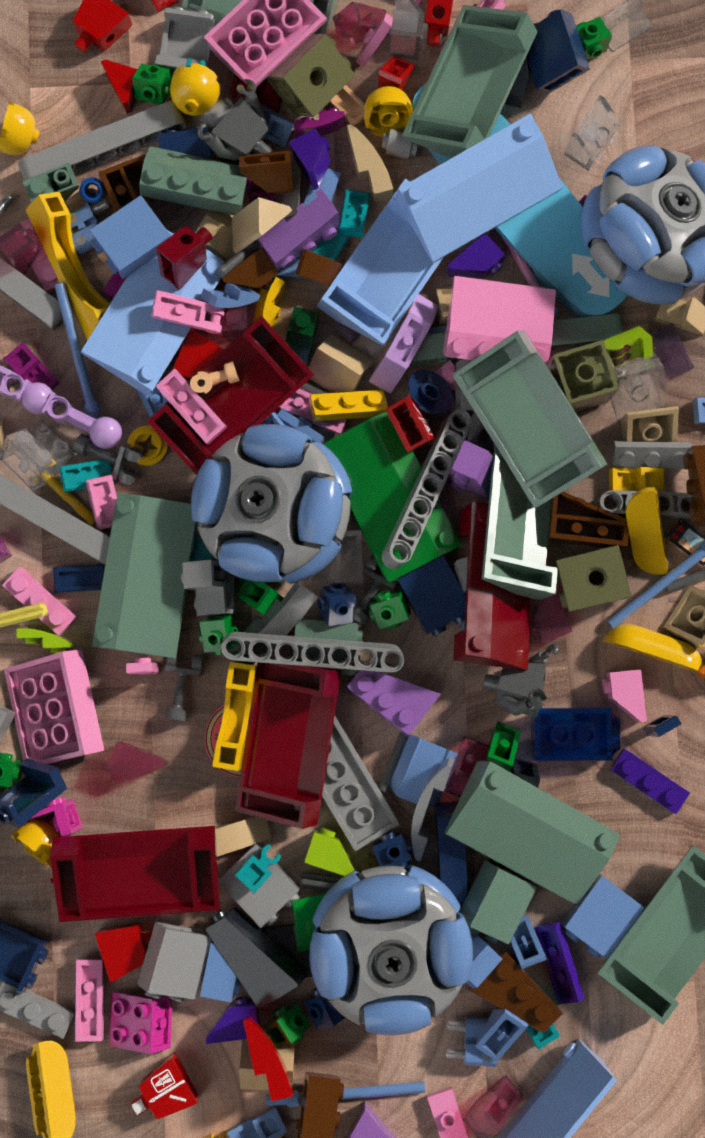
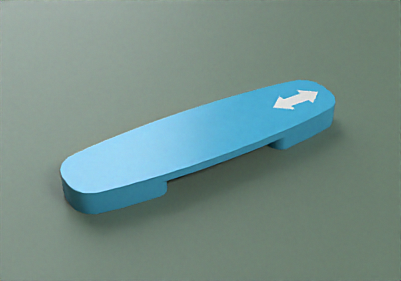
(553, 246)

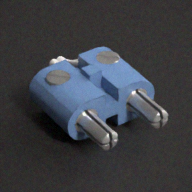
(82, 221)
(472, 1029)

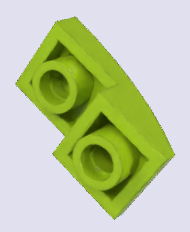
(50, 641)

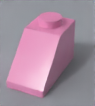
(626, 692)

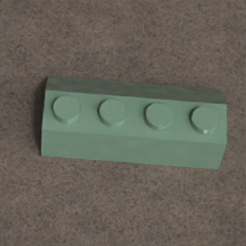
(192, 181)

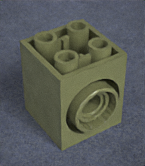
(311, 76)
(585, 375)
(579, 592)

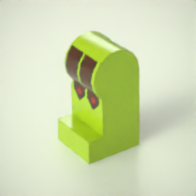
(629, 345)

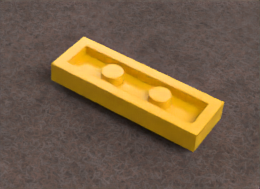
(347, 405)

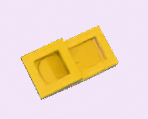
(272, 312)
(636, 479)

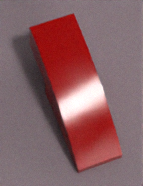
(267, 1061)

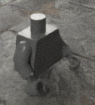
(240, 129)
(519, 689)

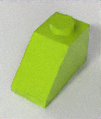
(328, 853)

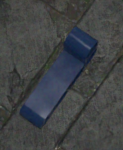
(450, 853)

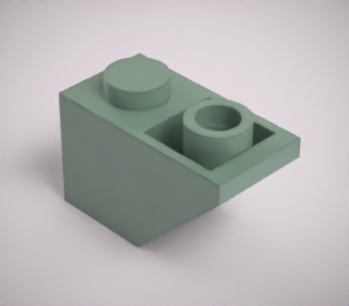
(56, 180)

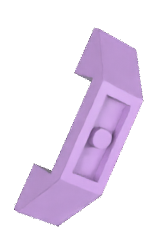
(405, 344)

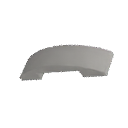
(420, 832)

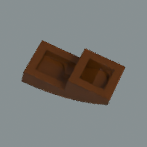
(318, 268)

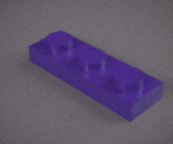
(649, 781)
(559, 963)

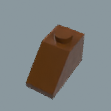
(268, 170)
(253, 272)

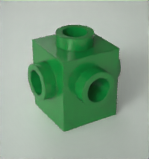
(594, 37)
(151, 83)
(389, 609)
(213, 632)
(10, 771)
(287, 1026)

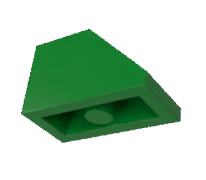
(256, 594)
(503, 745)

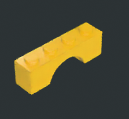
(235, 717)

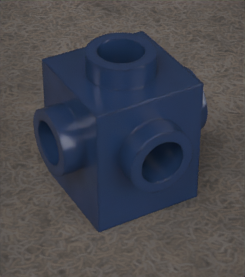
(336, 604)
(389, 841)
(321, 1011)

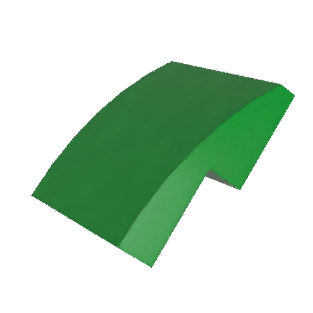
(303, 914)

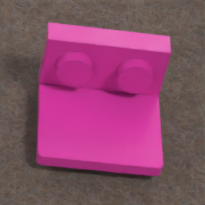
(66, 815)
(140, 1022)

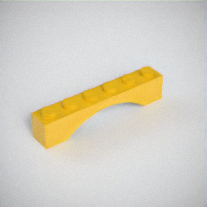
(53, 227)

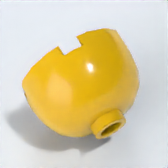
(194, 89)
(387, 110)
(17, 130)
(37, 838)

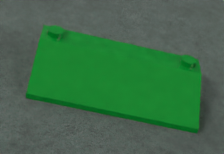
(380, 483)

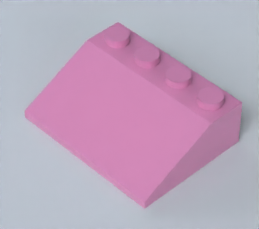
(262, 35)
(491, 311)
(54, 708)

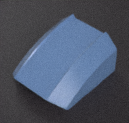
(416, 766)

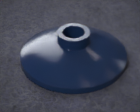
(430, 392)

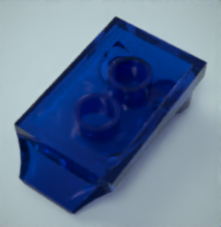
(575, 734)

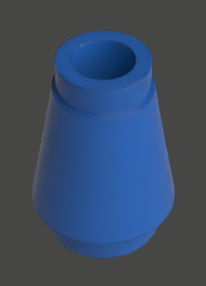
(86, 195)

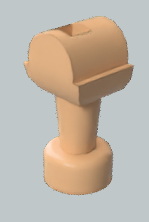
(205, 381)

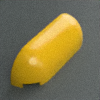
(647, 531)
(655, 646)
(50, 1091)

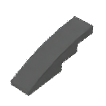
(280, 617)

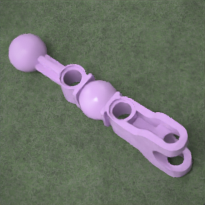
(40, 399)

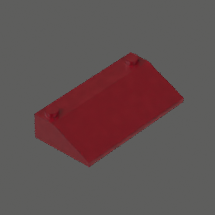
(267, 378)
(494, 618)
(288, 743)
(135, 873)

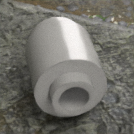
(216, 114)
(397, 145)

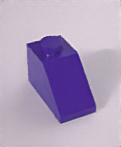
(312, 156)
(477, 260)
(231, 1024)

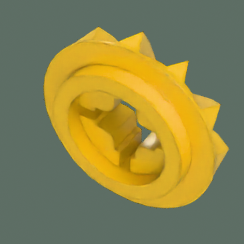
(142, 435)

